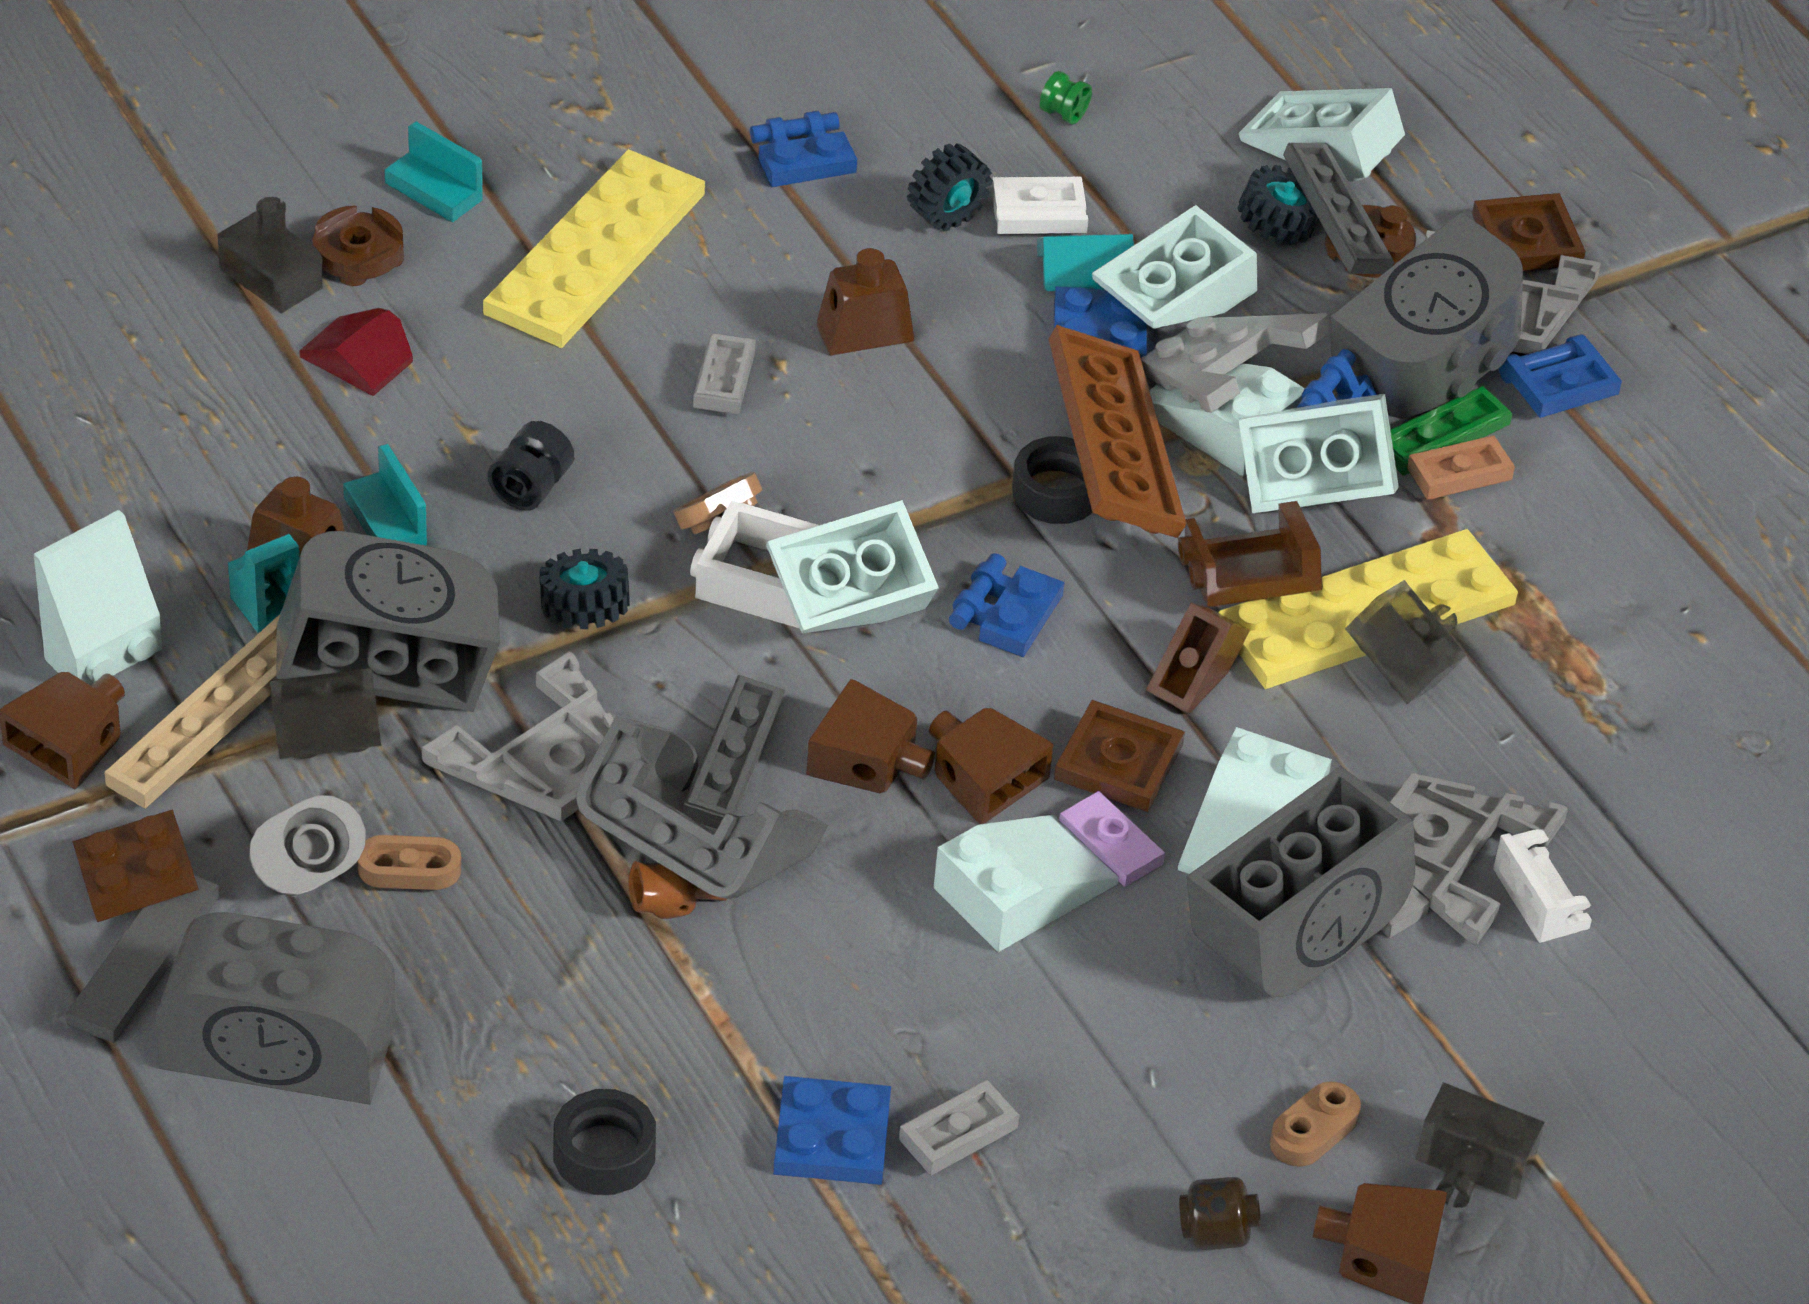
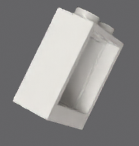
(738, 586)

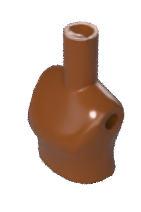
(662, 891)

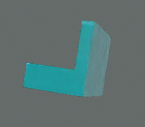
(437, 173)
(1073, 259)
(388, 502)

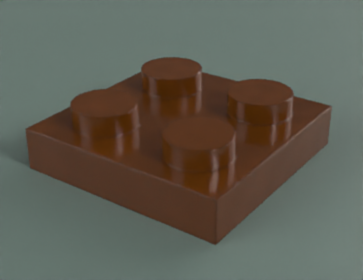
(1533, 227)
(1119, 755)
(135, 865)

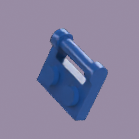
(1561, 376)

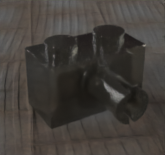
(269, 257)
(1407, 640)
(325, 713)
(1478, 1144)

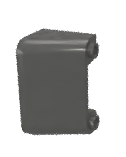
(639, 795)

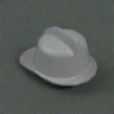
(307, 845)

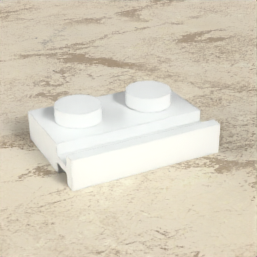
(1039, 205)

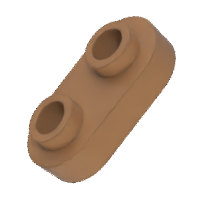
(704, 508)
(409, 862)
(1319, 1119)

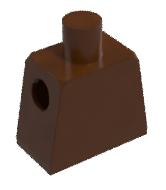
(865, 306)
(293, 511)
(64, 725)
(866, 742)
(988, 760)
(1386, 1237)

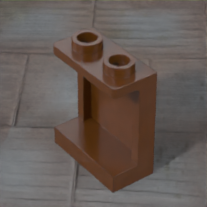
(1255, 562)

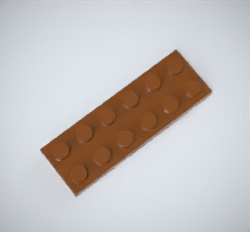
(1116, 432)

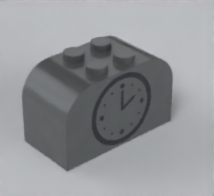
(1435, 319)
(395, 607)
(1305, 884)
(278, 1007)

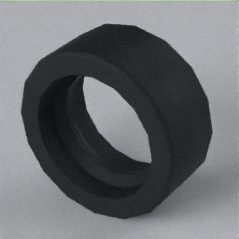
(1046, 503)
(604, 1175)

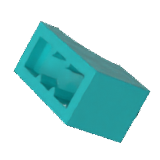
(262, 580)

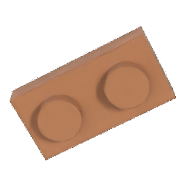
(1460, 467)

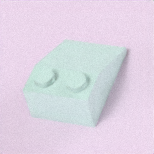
(1354, 124)
(1182, 271)
(1218, 433)
(1319, 453)
(854, 570)
(96, 601)
(1248, 786)
(1018, 876)

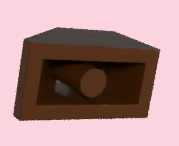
(1197, 657)

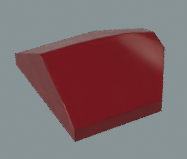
(362, 349)

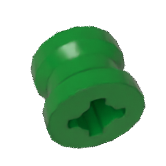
(1065, 97)

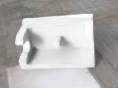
(1538, 887)

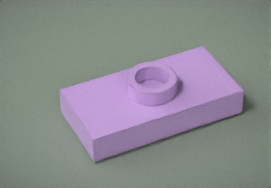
(1113, 838)

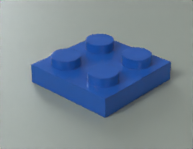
(1099, 315)
(832, 1130)

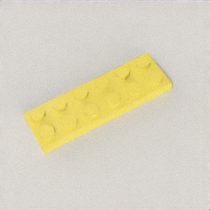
(594, 248)
(1307, 629)

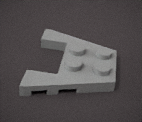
(1549, 306)
(1214, 346)
(543, 763)
(1451, 831)

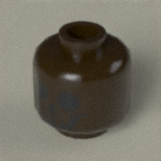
(1219, 1213)

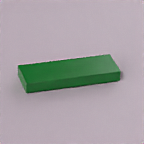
(1449, 424)

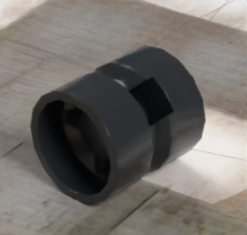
(531, 465)

